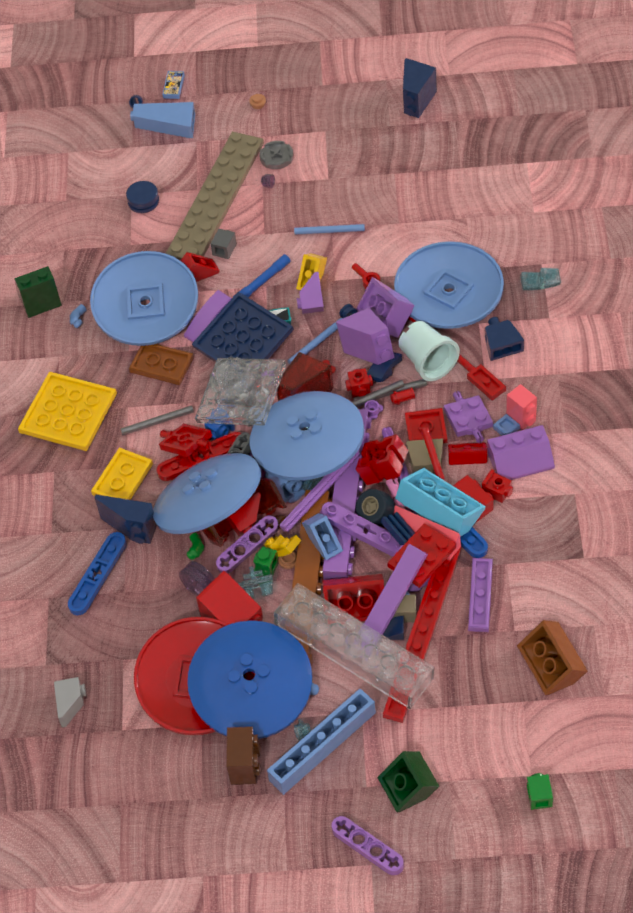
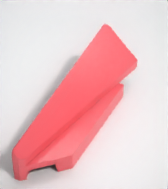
(416, 521)

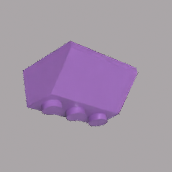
(521, 453)

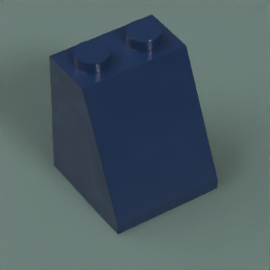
(418, 87)

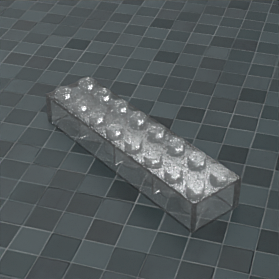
(354, 645)

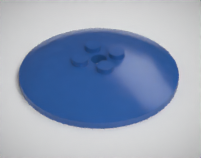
(269, 699)

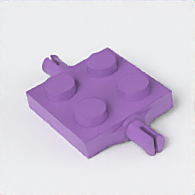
(468, 416)

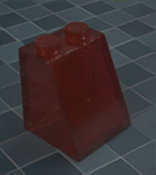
(305, 375)

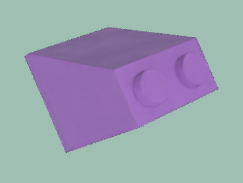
(365, 337)

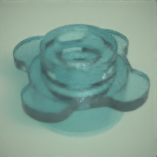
(301, 729)

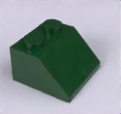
(408, 780)

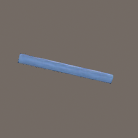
(329, 229)
(315, 342)

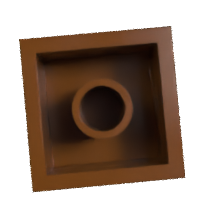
(242, 755)

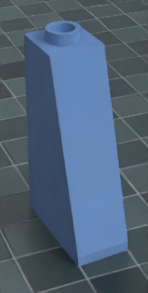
(165, 118)

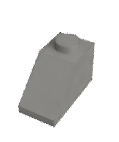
(69, 699)

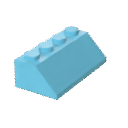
(439, 501)

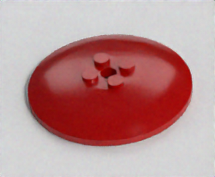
(163, 674)

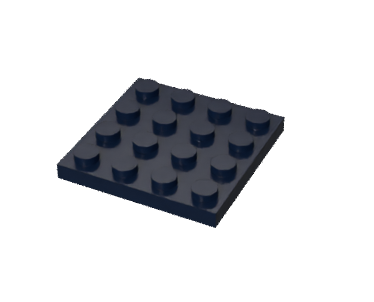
(243, 331)

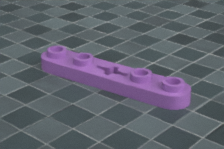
(348, 521)

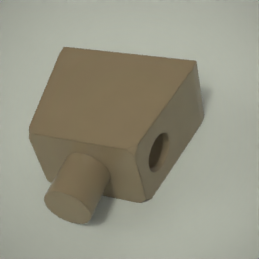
(419, 456)

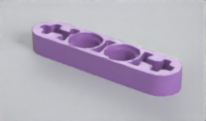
(247, 544)
(369, 843)

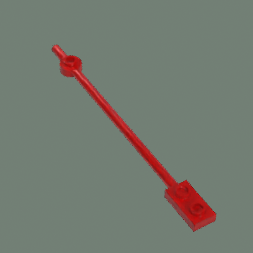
(478, 376)

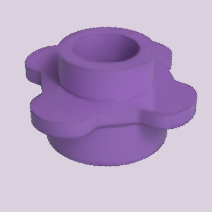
(374, 406)

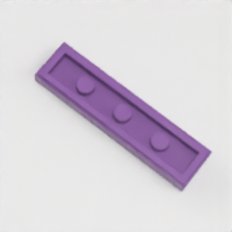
(480, 595)

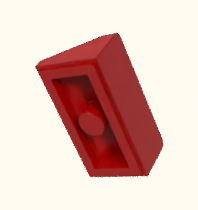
(467, 453)

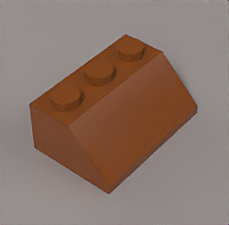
(551, 657)

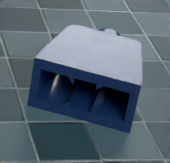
(502, 339)

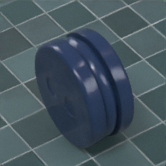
(142, 197)

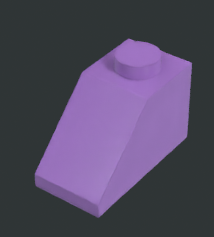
(311, 296)

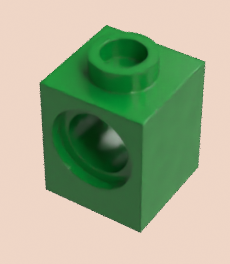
(539, 791)

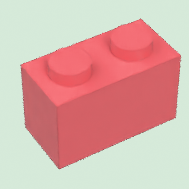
(522, 406)

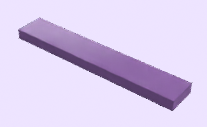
(395, 589)

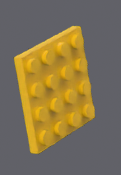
(67, 411)

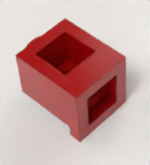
(497, 486)

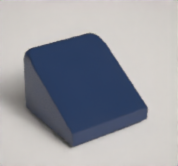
(395, 629)

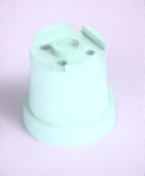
(429, 351)

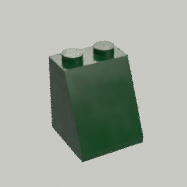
(37, 292)

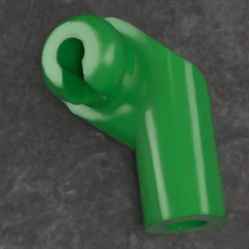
(196, 548)

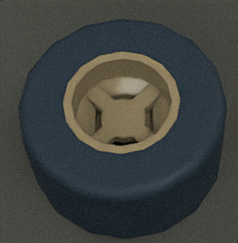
(374, 505)

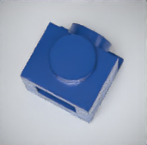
(219, 430)

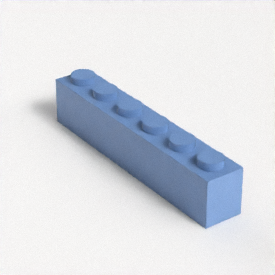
(321, 741)

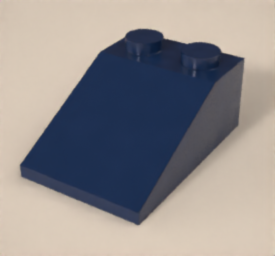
(128, 517)

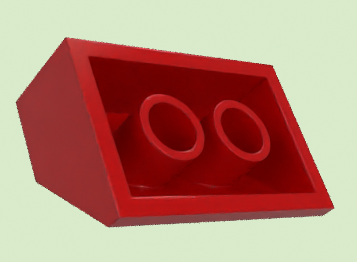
(354, 594)

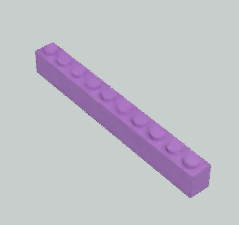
(346, 495)

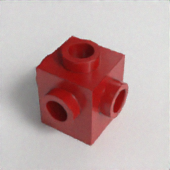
(358, 382)

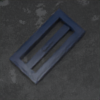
(401, 532)

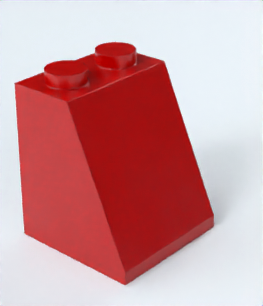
(227, 601)

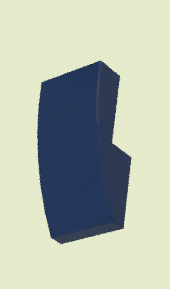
(384, 370)

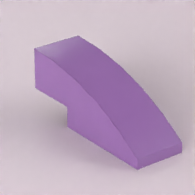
(206, 315)

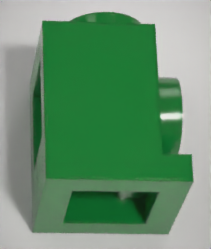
(266, 560)

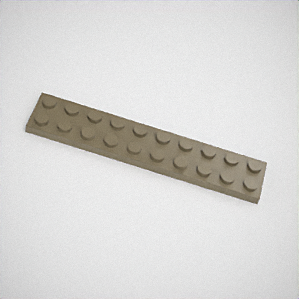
(216, 195)

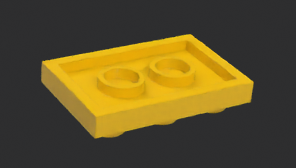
(122, 475)

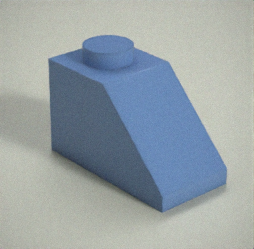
(322, 535)

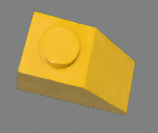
(310, 264)

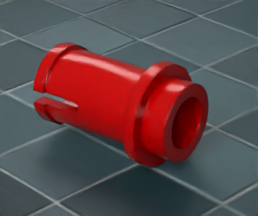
(401, 396)

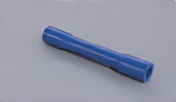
(276, 267)

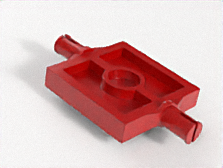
(185, 440)

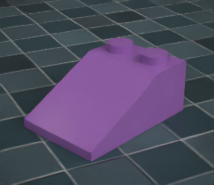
(387, 305)

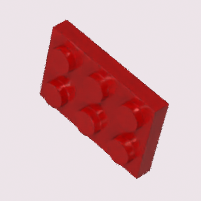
(431, 542)

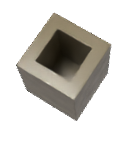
(407, 608)

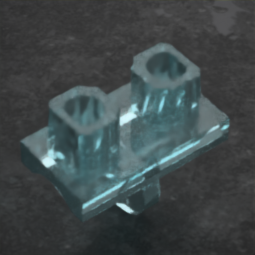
(265, 582)

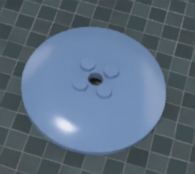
(445, 265)
(141, 277)
(298, 455)
(206, 493)

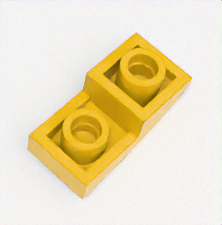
(282, 545)

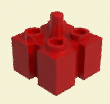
(382, 460)

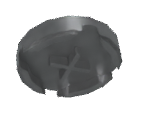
(276, 155)

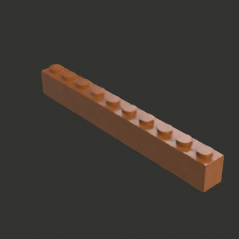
(309, 560)

